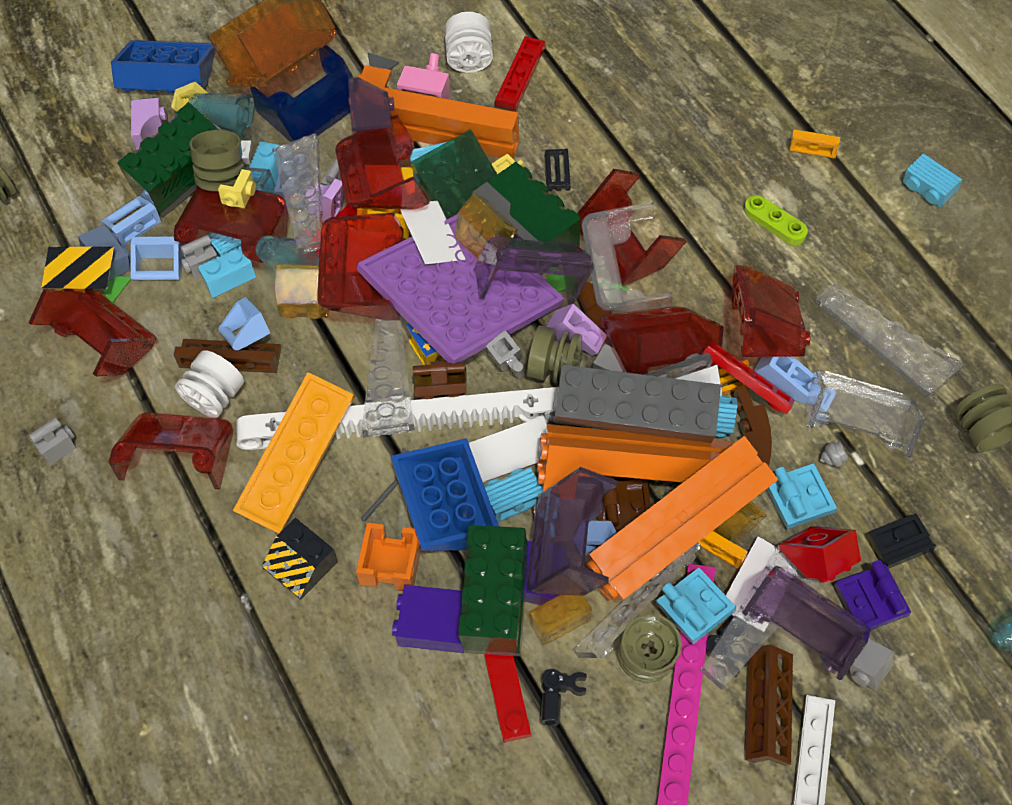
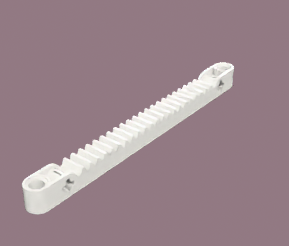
(257, 430)

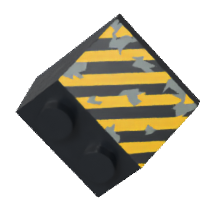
(299, 558)

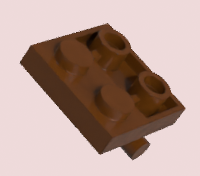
(440, 379)
(625, 502)

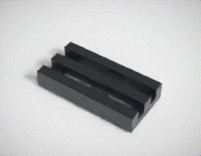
(558, 184)

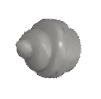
(834, 454)

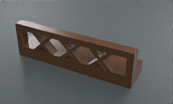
(248, 359)
(765, 703)

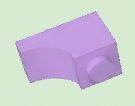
(146, 118)
(331, 199)
(575, 321)

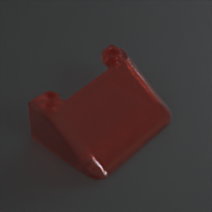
(373, 169)
(342, 246)
(659, 336)
(203, 436)

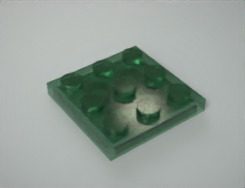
(454, 172)

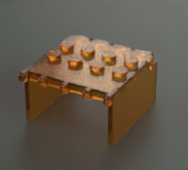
(271, 40)

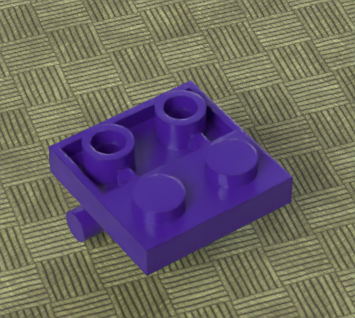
(873, 596)

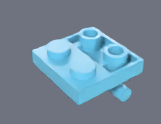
(800, 496)
(695, 605)

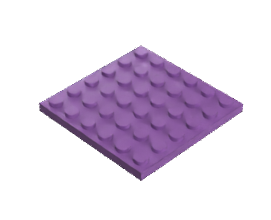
(444, 297)

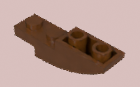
(754, 424)

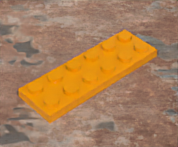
(294, 453)

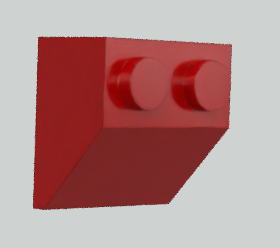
(822, 552)

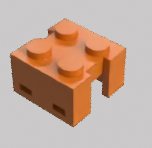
(388, 558)

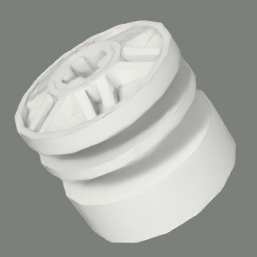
(468, 42)
(209, 384)

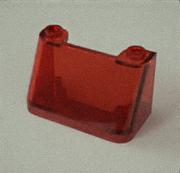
(262, 216)
(768, 315)

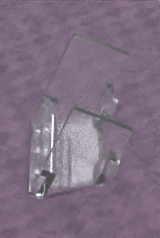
(600, 234)
(865, 408)

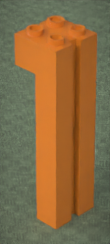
(441, 120)
(620, 454)
(680, 520)

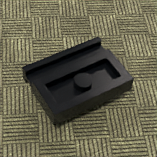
(901, 541)

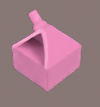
(425, 81)

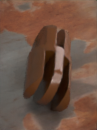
(590, 307)

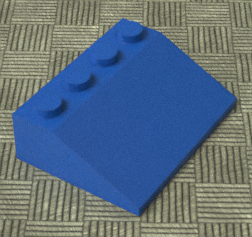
(162, 65)
(443, 494)

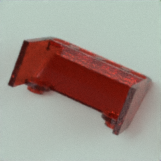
(632, 258)
(98, 324)

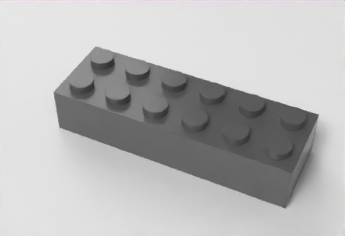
(638, 403)

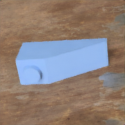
(787, 375)

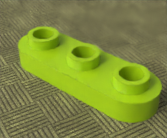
(780, 226)

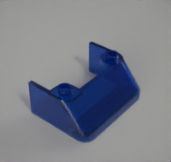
(313, 108)

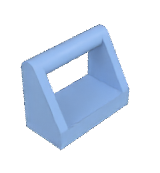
(135, 224)
(155, 248)
(249, 317)

